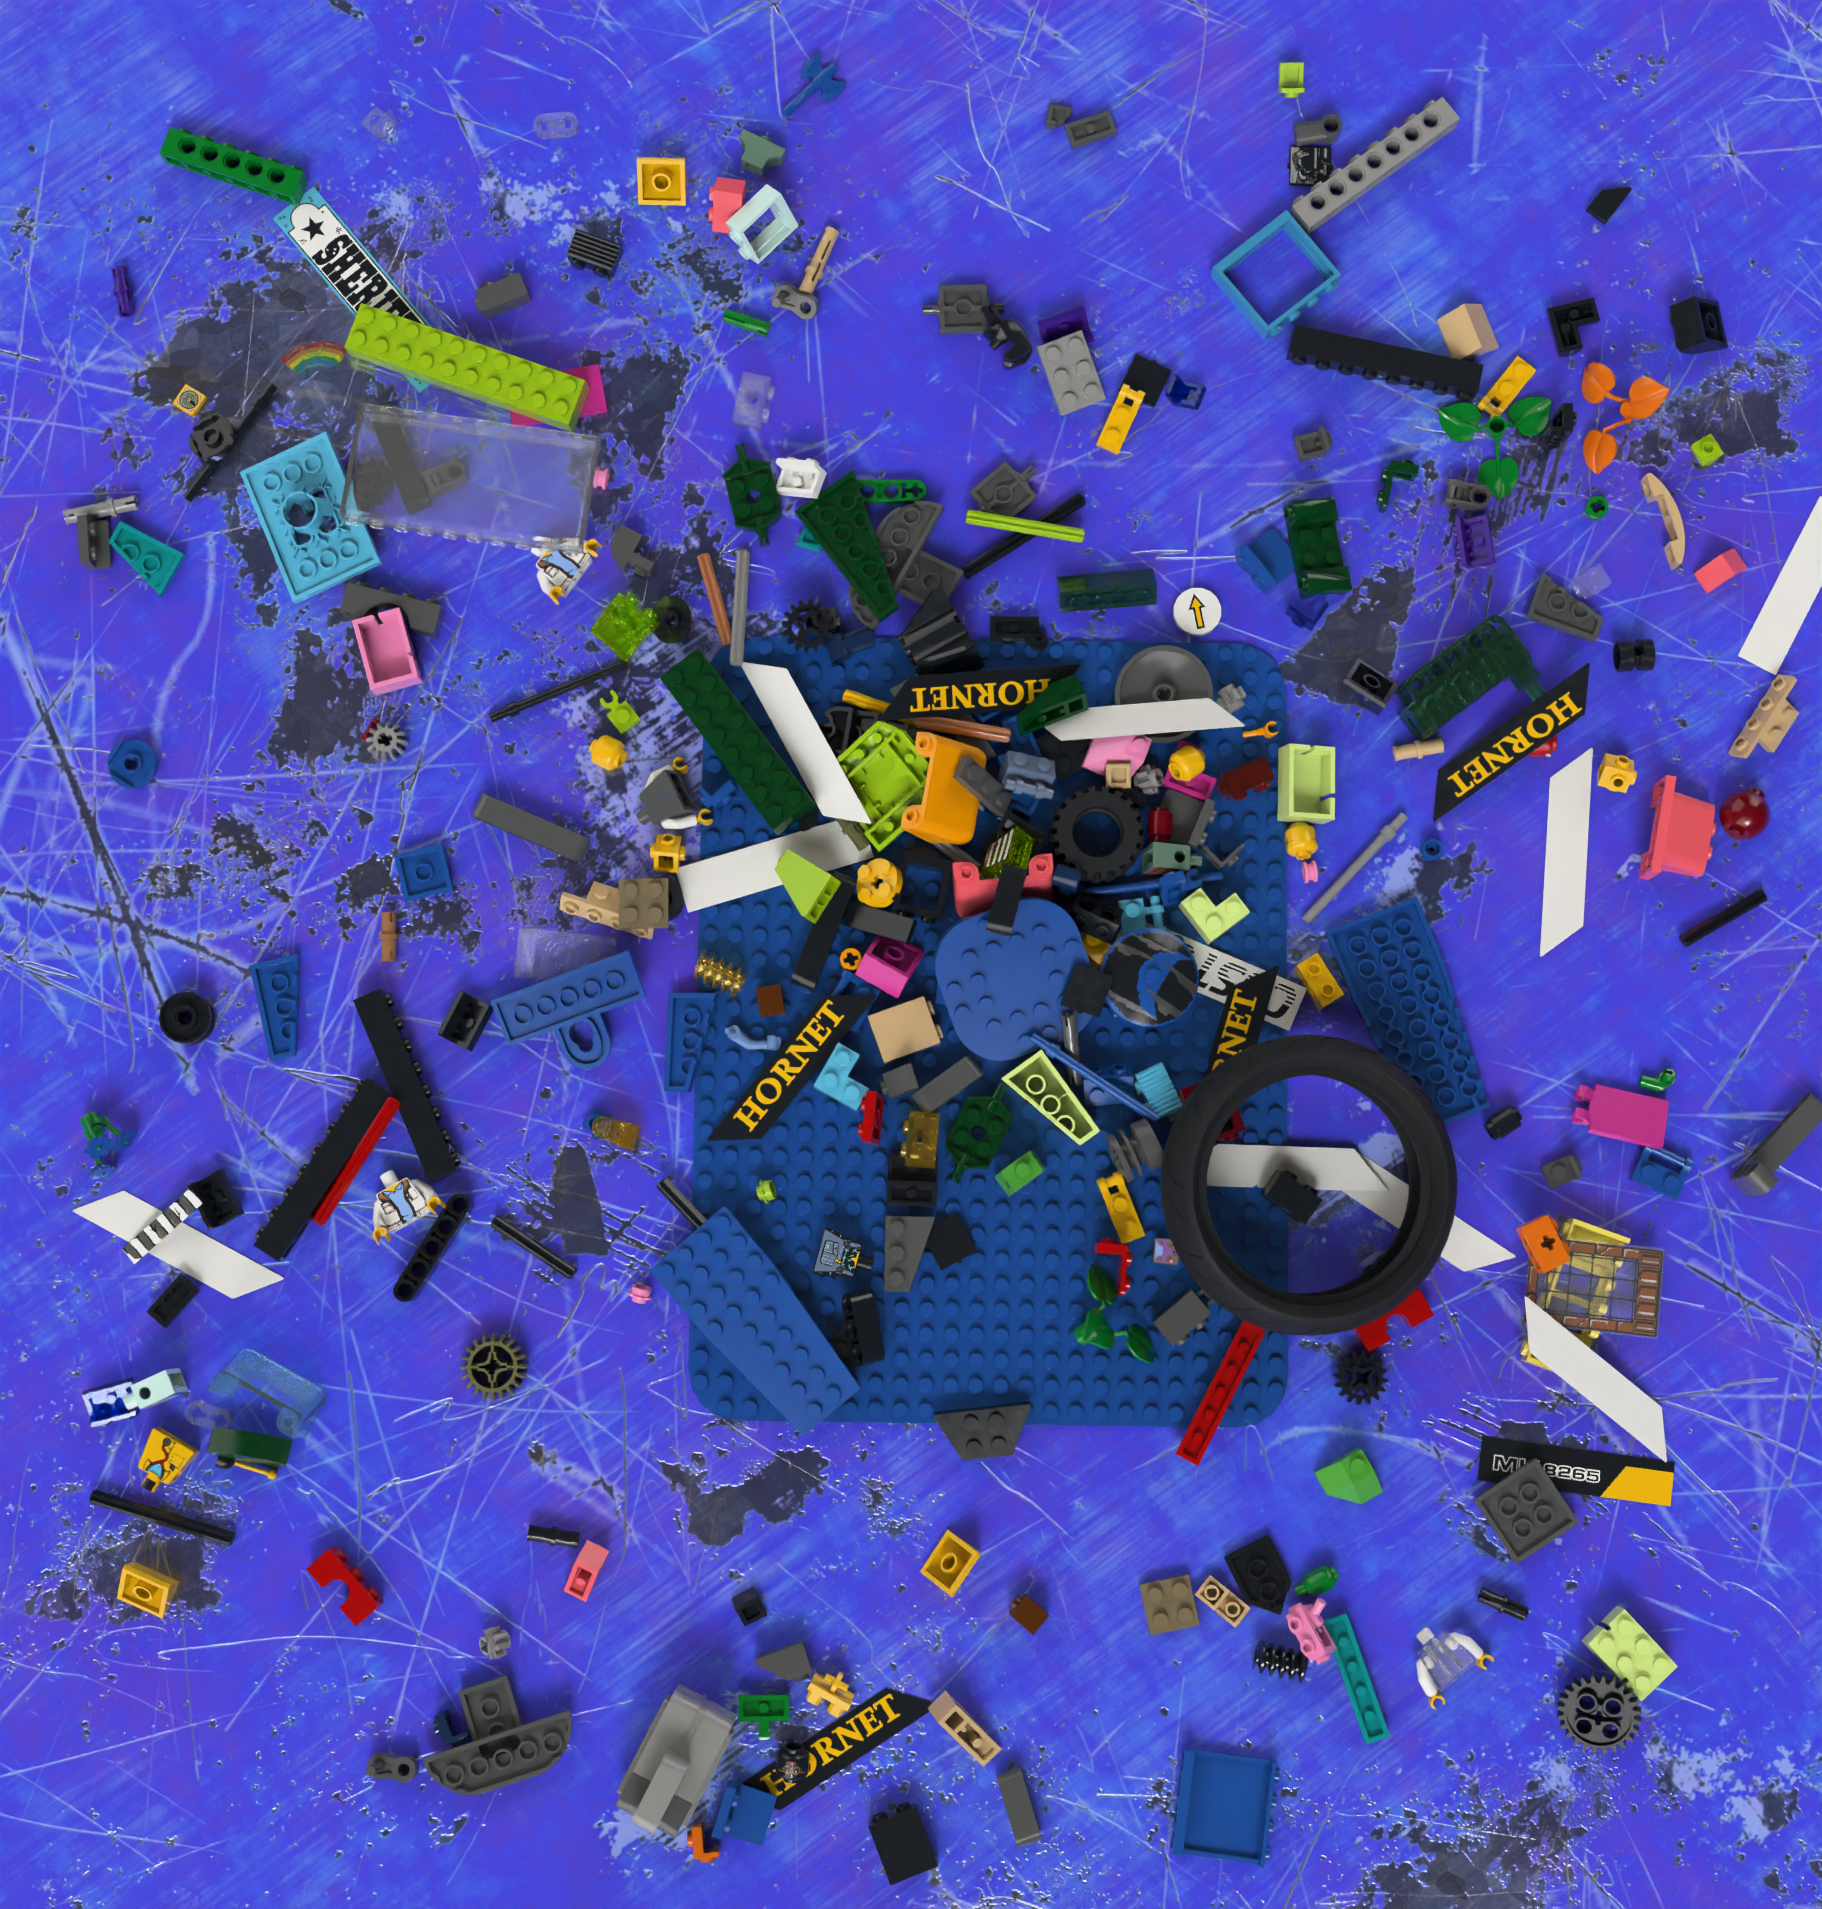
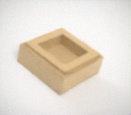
(1118, 776)

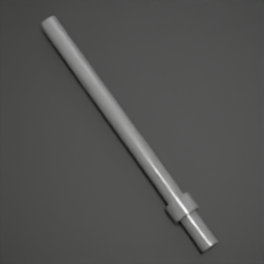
(1387, 833)

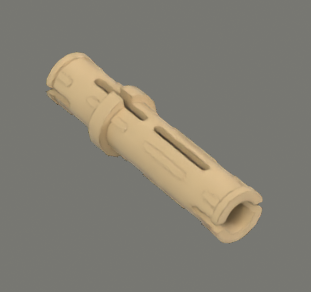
(818, 262)

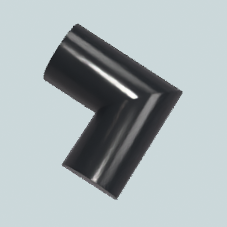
(1565, 322)

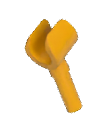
(1261, 731)

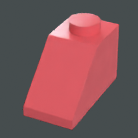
(586, 1570)

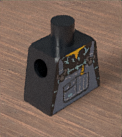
(840, 1256)

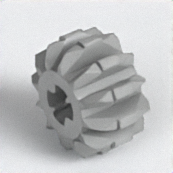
(393, 734)

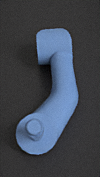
(736, 1034)

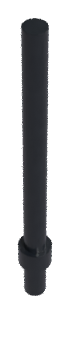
(258, 405)
(513, 709)

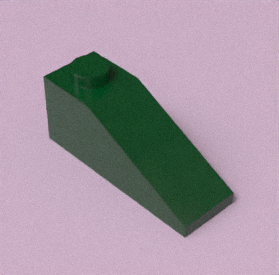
(1054, 704)

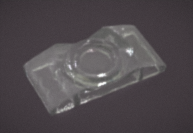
(551, 953)

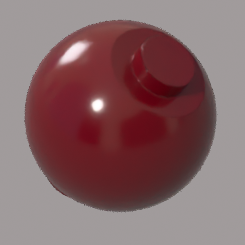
(1744, 814)

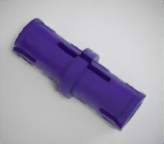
(123, 291)

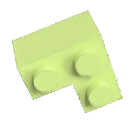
(1212, 920)

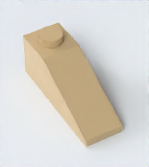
(963, 1728)

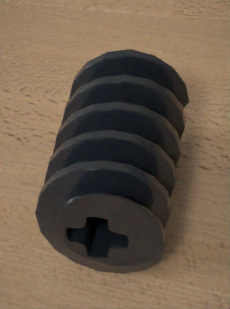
(1280, 1661)

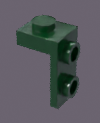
(1396, 469)

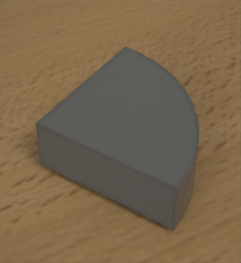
(1057, 116)

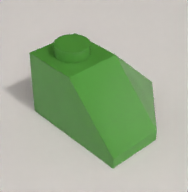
(1350, 1478)

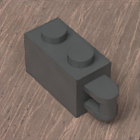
(1183, 1317)

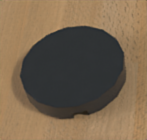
(212, 438)

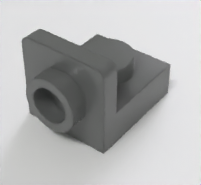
(1561, 1171)

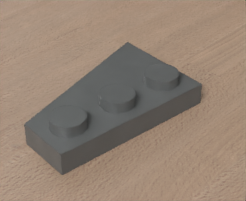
(1560, 611)

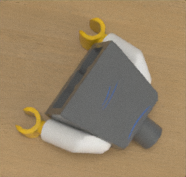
(668, 801)

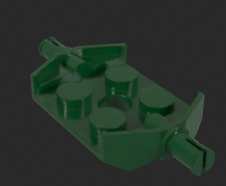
(741, 480)
(983, 1112)

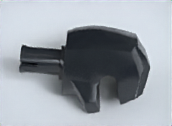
(1004, 331)

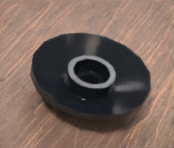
(666, 610)

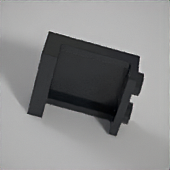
(902, 1843)

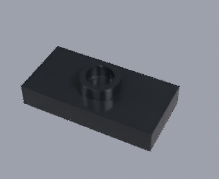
(173, 1301)

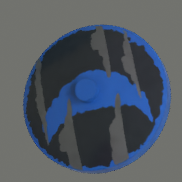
(1151, 978)

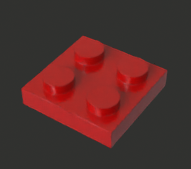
(870, 1128)

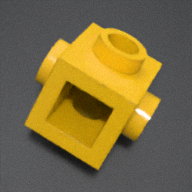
(1616, 773)
(667, 853)

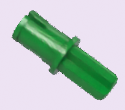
(746, 322)

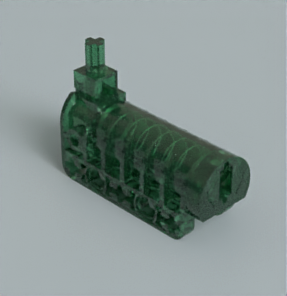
(1466, 681)

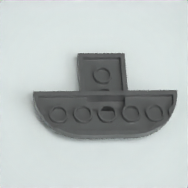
(909, 568)
(501, 1745)

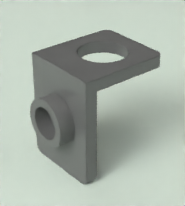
(1230, 860)

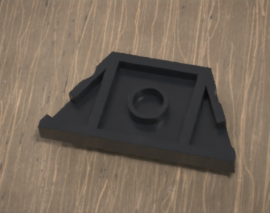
(984, 1429)

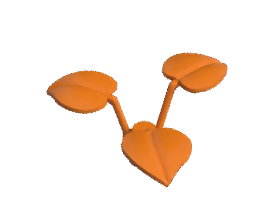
(1645, 398)

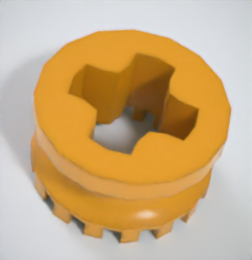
(846, 966)

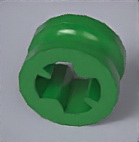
(1588, 510)

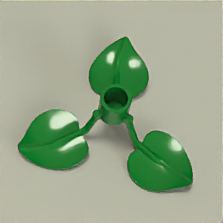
(1462, 421)
(1096, 1327)

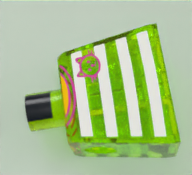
(1010, 849)

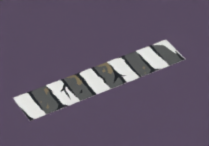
(162, 1226)

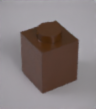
(1028, 1613)

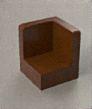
(770, 1001)

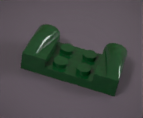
(1316, 547)

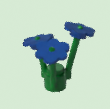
(97, 1146)

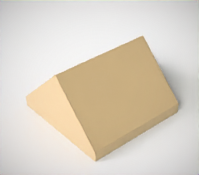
(1467, 332)

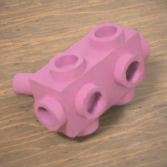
(1310, 1631)

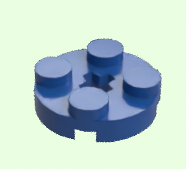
(134, 778)

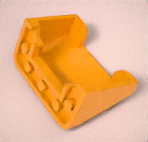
(947, 807)

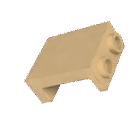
(905, 1029)

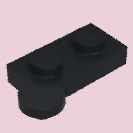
(1018, 630)

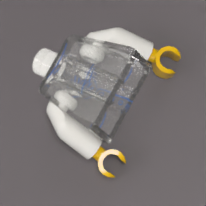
(1445, 1661)

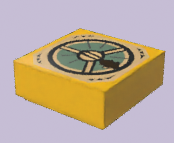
(190, 400)

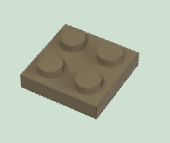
(644, 903)
(1169, 1604)

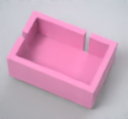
(387, 651)

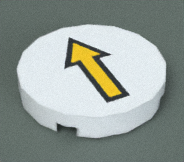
(1197, 611)

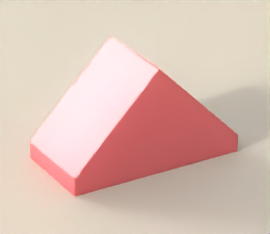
(1720, 570)

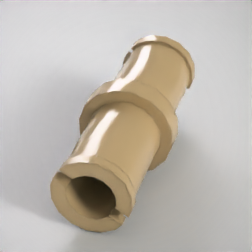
(1418, 749)

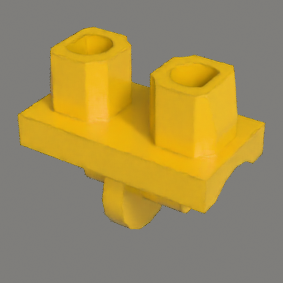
(832, 1690)

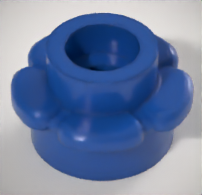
(1437, 849)

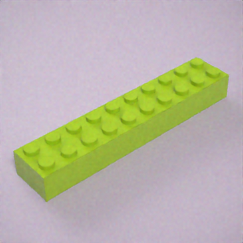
(467, 367)

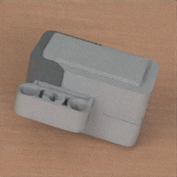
(675, 1761)

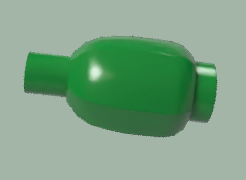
(1318, 1581)

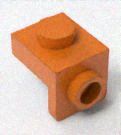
(696, 1840)

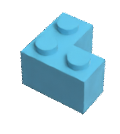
(835, 1078)

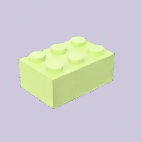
(1304, 781)
(1629, 1653)

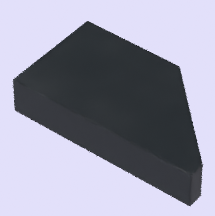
(1607, 203)

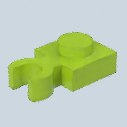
(621, 714)

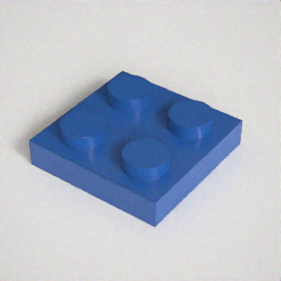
(424, 873)

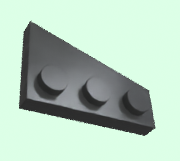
(904, 1248)

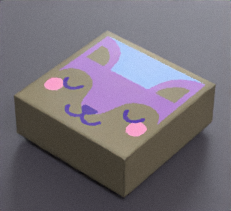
(1164, 1252)

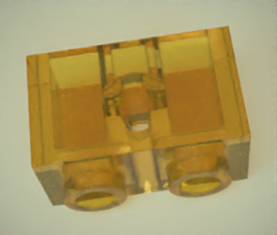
(920, 1125)

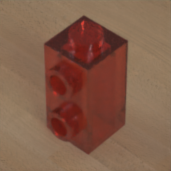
(1244, 779)

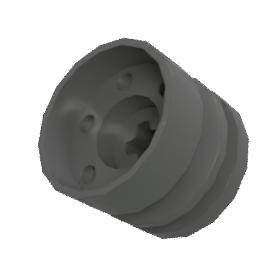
(1135, 1150)

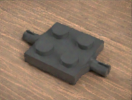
(960, 309)
(1004, 491)

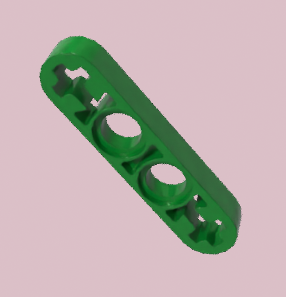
(880, 486)

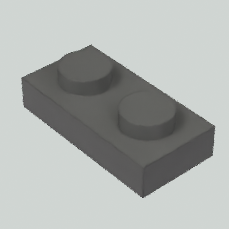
(1090, 130)

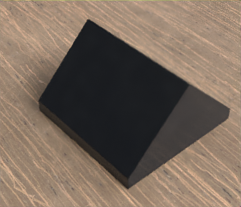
(1368, 686)

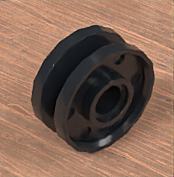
(176, 1008)

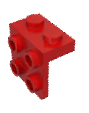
(1110, 1246)

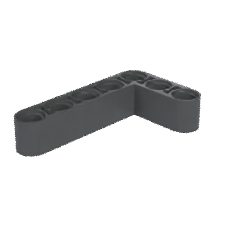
(1756, 1174)

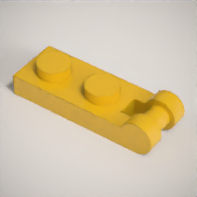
(1507, 387)
(1120, 420)
(1120, 1208)

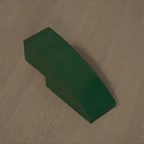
(249, 1447)

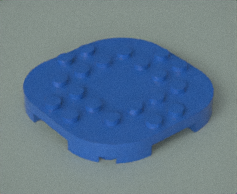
(1010, 985)

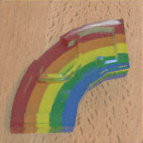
(314, 354)

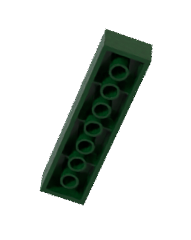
(738, 741)

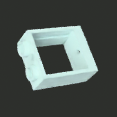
(772, 234)

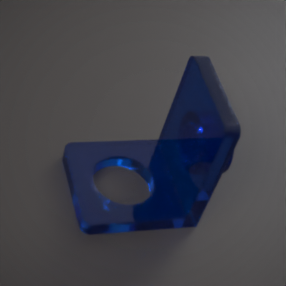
(1302, 620)

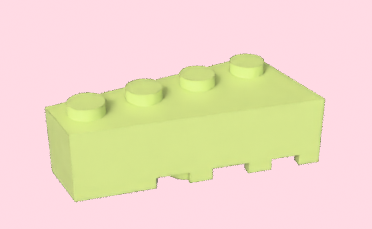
(1050, 1094)

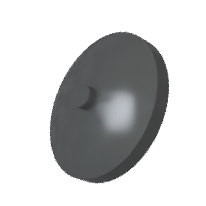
(1161, 676)

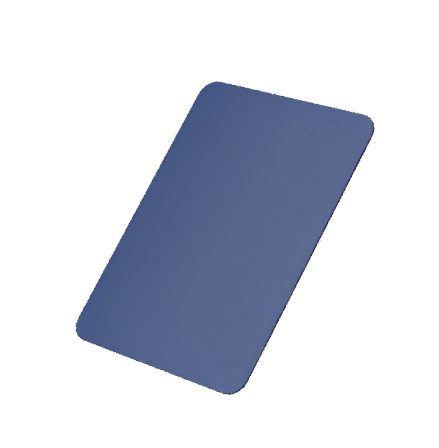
(1009, 1312)

